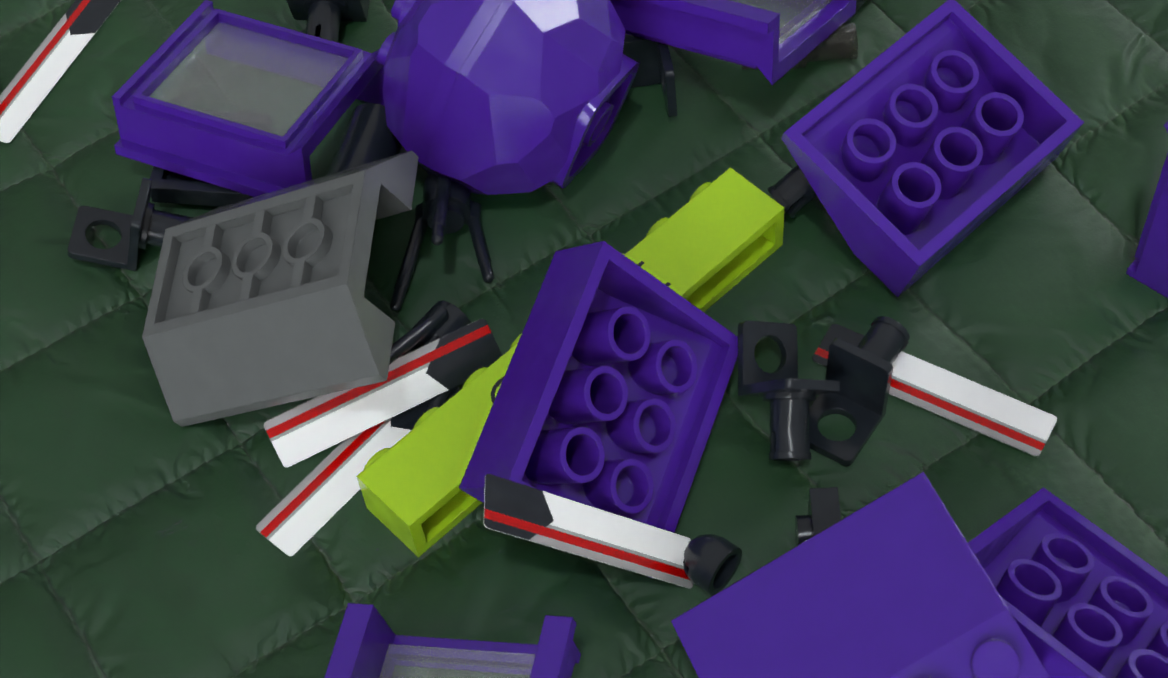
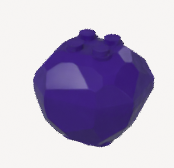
(504, 88)

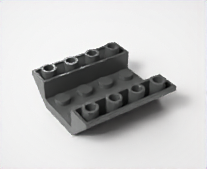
(270, 295)

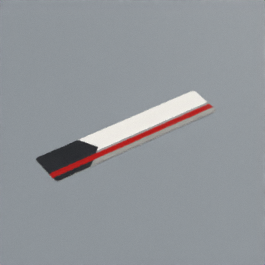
(50, 63)
(409, 382)
(958, 398)
(333, 482)
(584, 530)

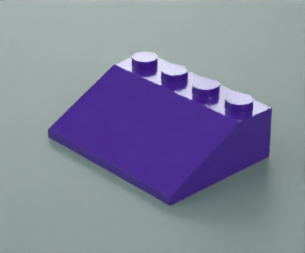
(928, 143)
(607, 391)
(1077, 592)
(865, 599)

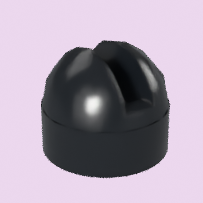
(711, 562)

